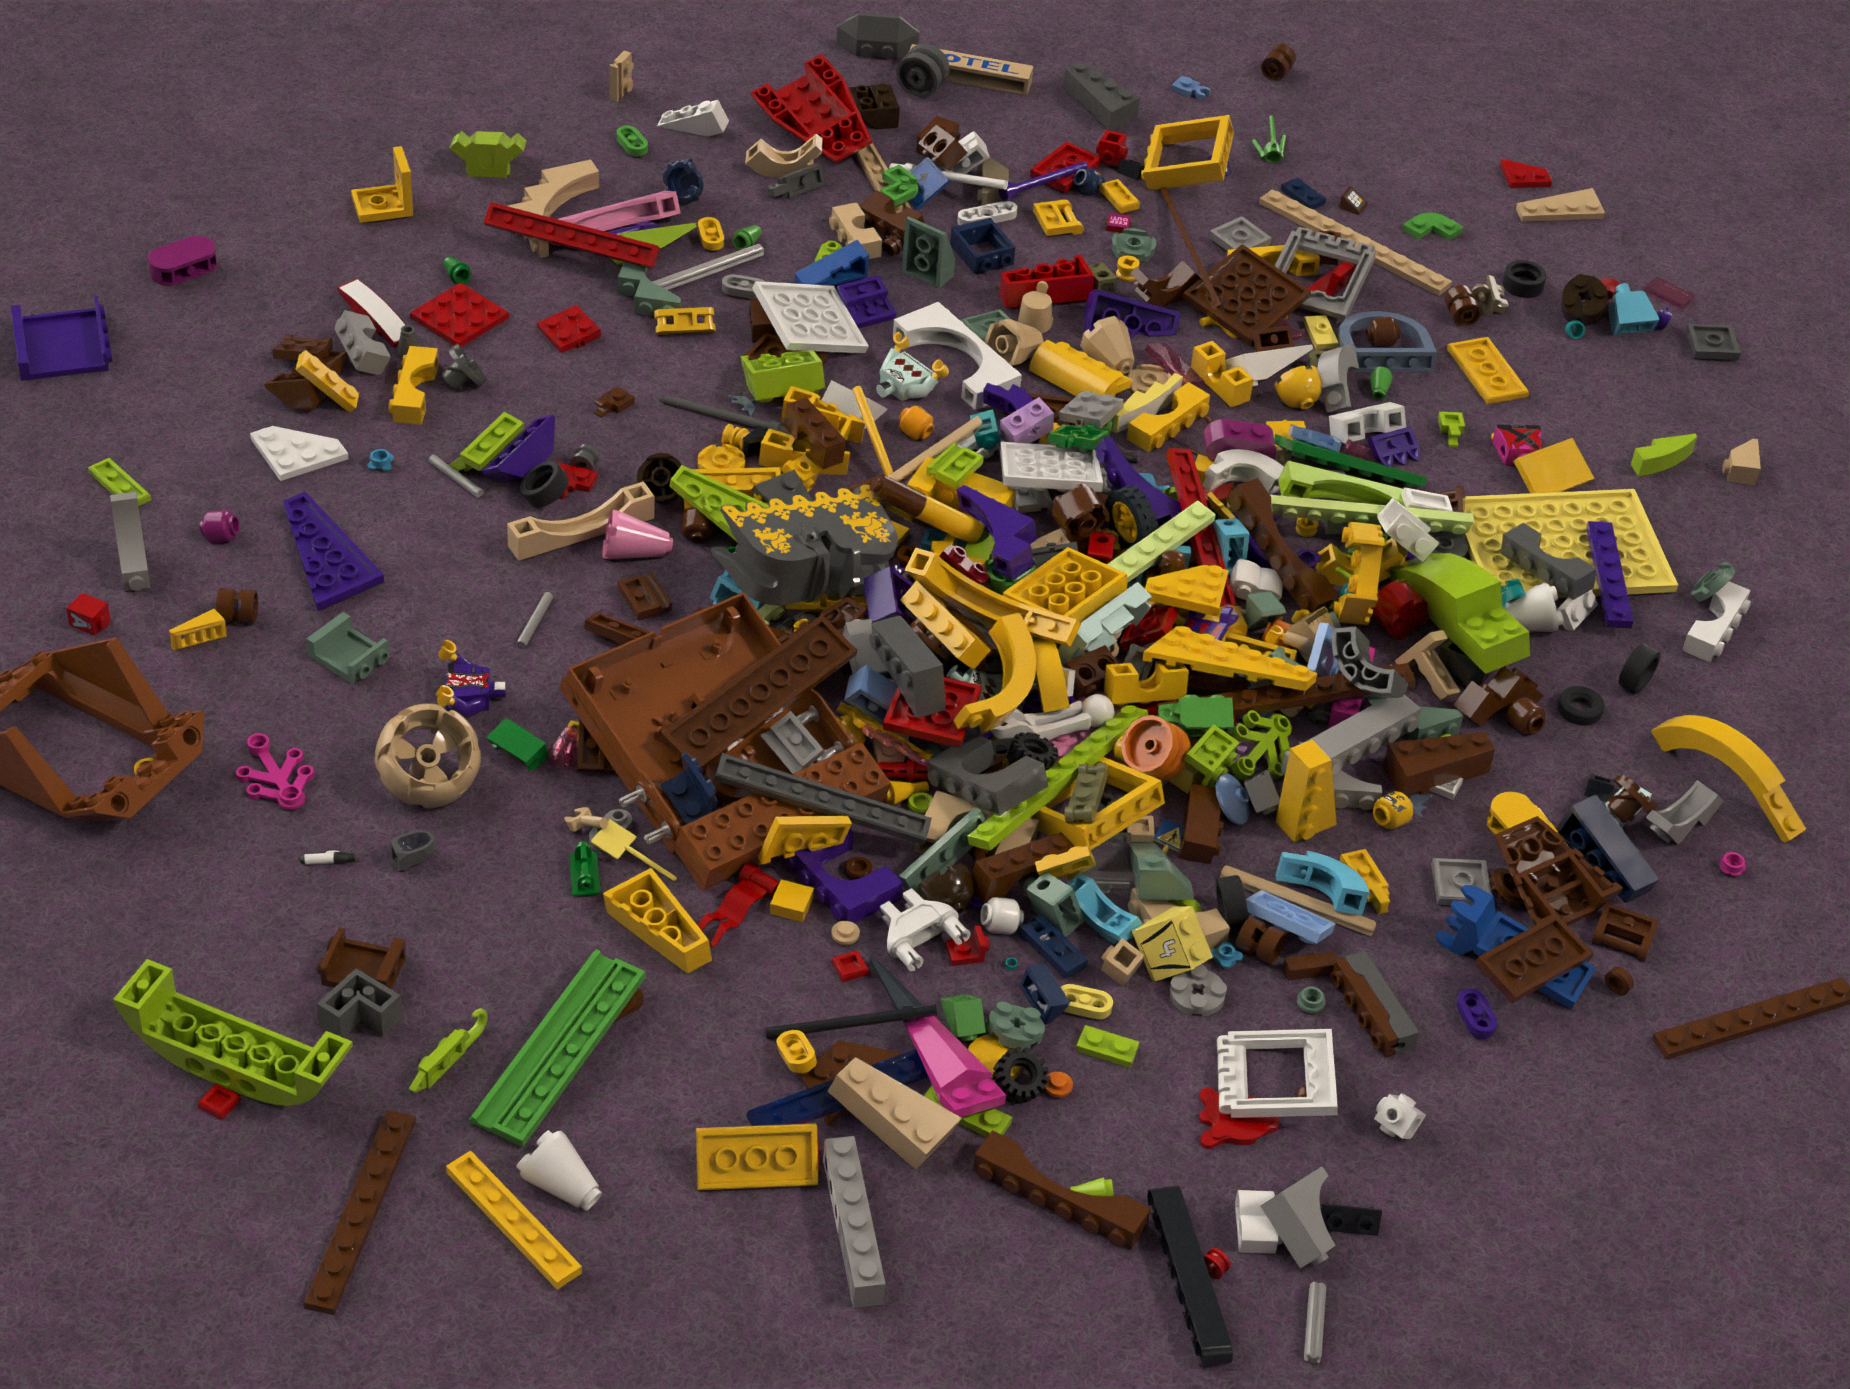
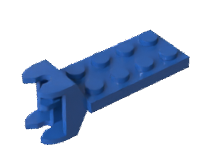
(1484, 930)

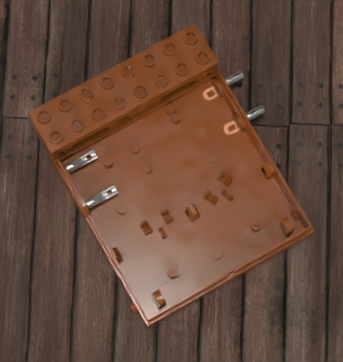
(664, 681)

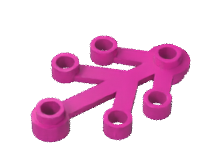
(288, 796)

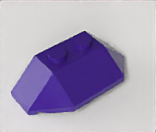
(525, 451)

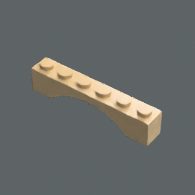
(536, 536)

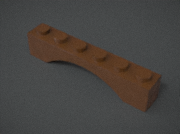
(1306, 586)
(1113, 1217)

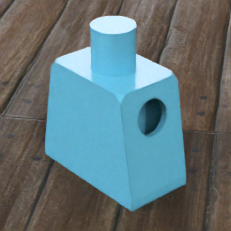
(1631, 311)
(1232, 539)

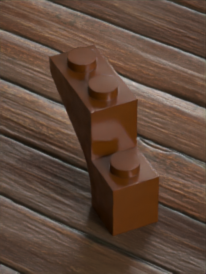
(1505, 687)

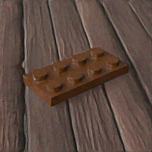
(1534, 958)

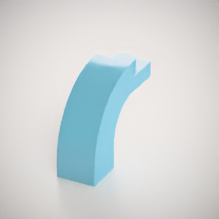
(1328, 875)

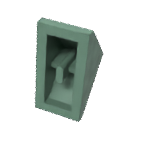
(1262, 609)

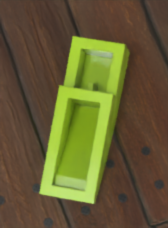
(1662, 454)

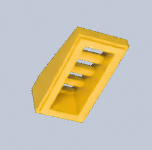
(205, 628)

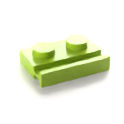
(955, 465)

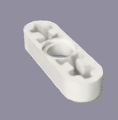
(1000, 212)

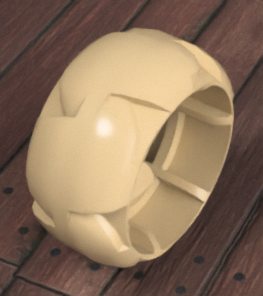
(427, 782)

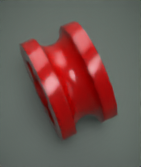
(1216, 1263)

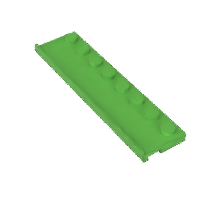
(558, 1048)

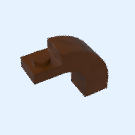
(1166, 289)

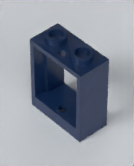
(985, 230)

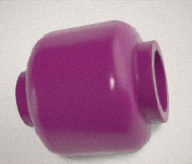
(220, 526)

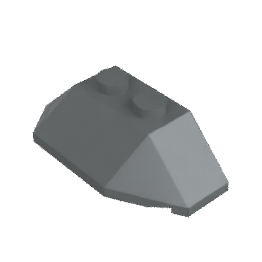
(877, 35)

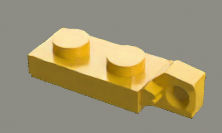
(1376, 883)

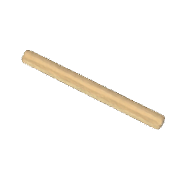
(1313, 905)

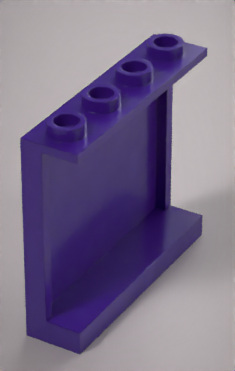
(61, 342)

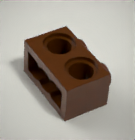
(942, 148)
(1090, 671)

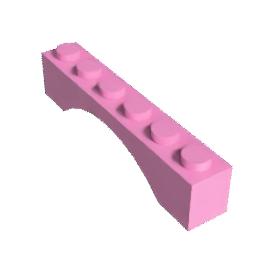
(628, 212)

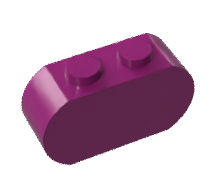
(182, 260)
(1233, 434)

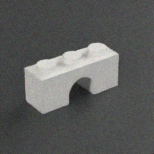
(1376, 418)

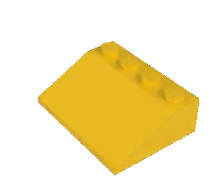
(1070, 585)

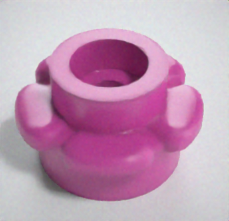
(1732, 864)

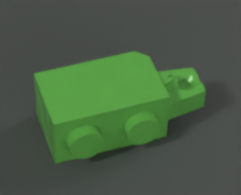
(1198, 714)

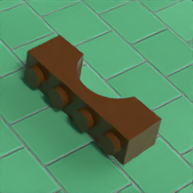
(999, 872)

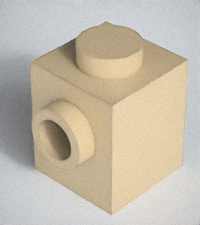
(1121, 961)

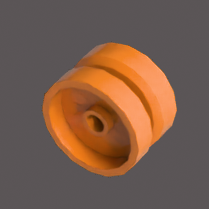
(1155, 747)

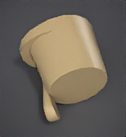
(1037, 309)

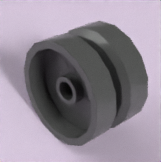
(922, 70)

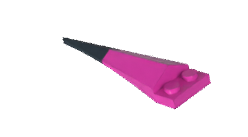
(955, 1073)

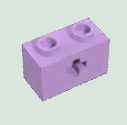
(1027, 423)

